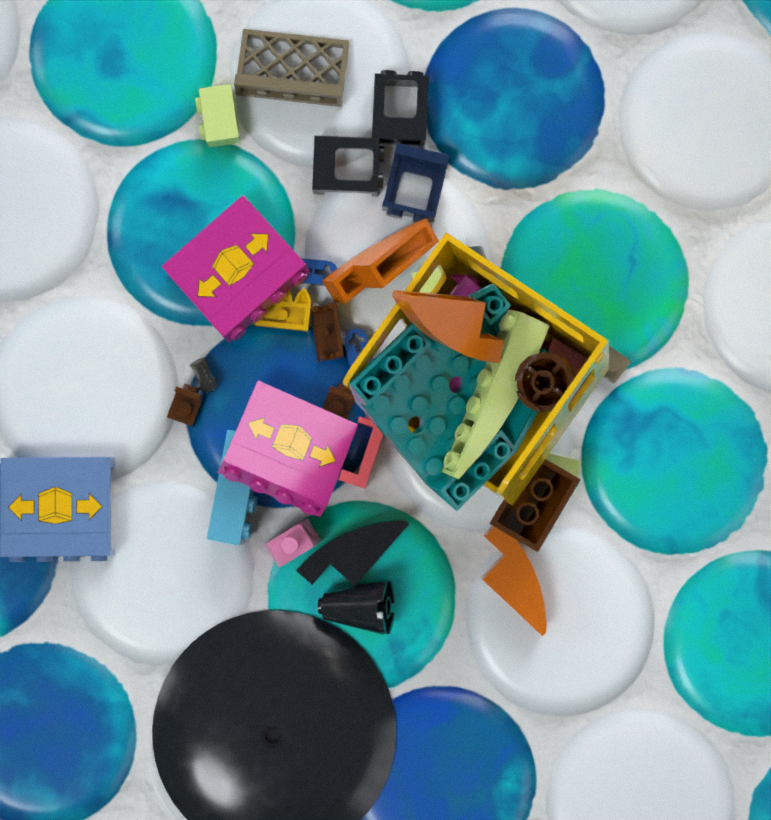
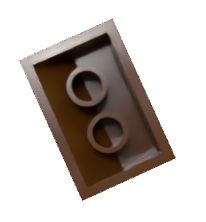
(537, 506)

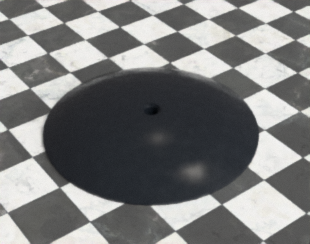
(284, 676)

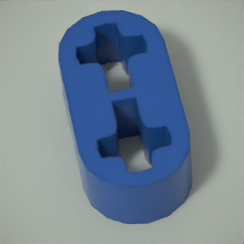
(317, 265)
(350, 349)

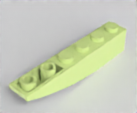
(494, 391)

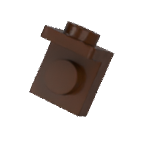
(339, 401)
(185, 405)

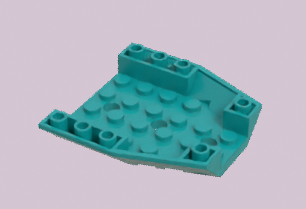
(414, 380)

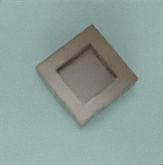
(617, 365)

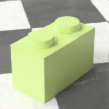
(219, 115)

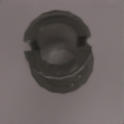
(204, 375)

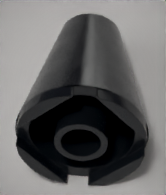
(360, 606)

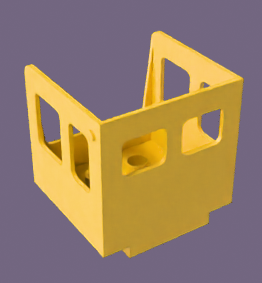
(548, 427)

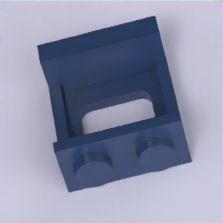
(418, 162)

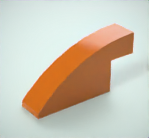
(381, 262)
(451, 322)
(516, 580)

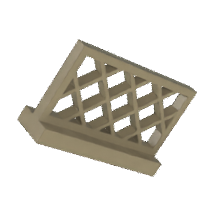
(285, 88)

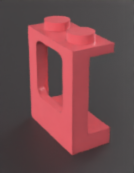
(369, 457)

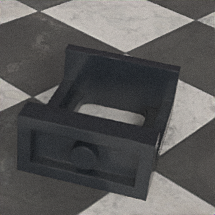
(398, 129)
(324, 165)

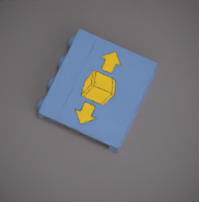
(56, 508)

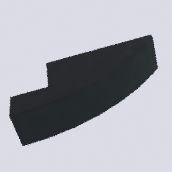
(353, 551)

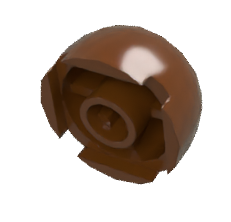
(546, 383)

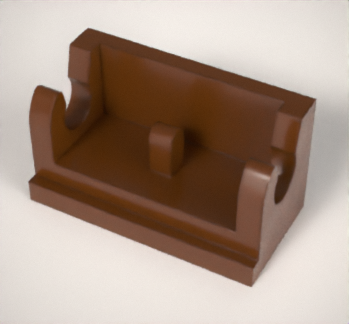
(327, 332)

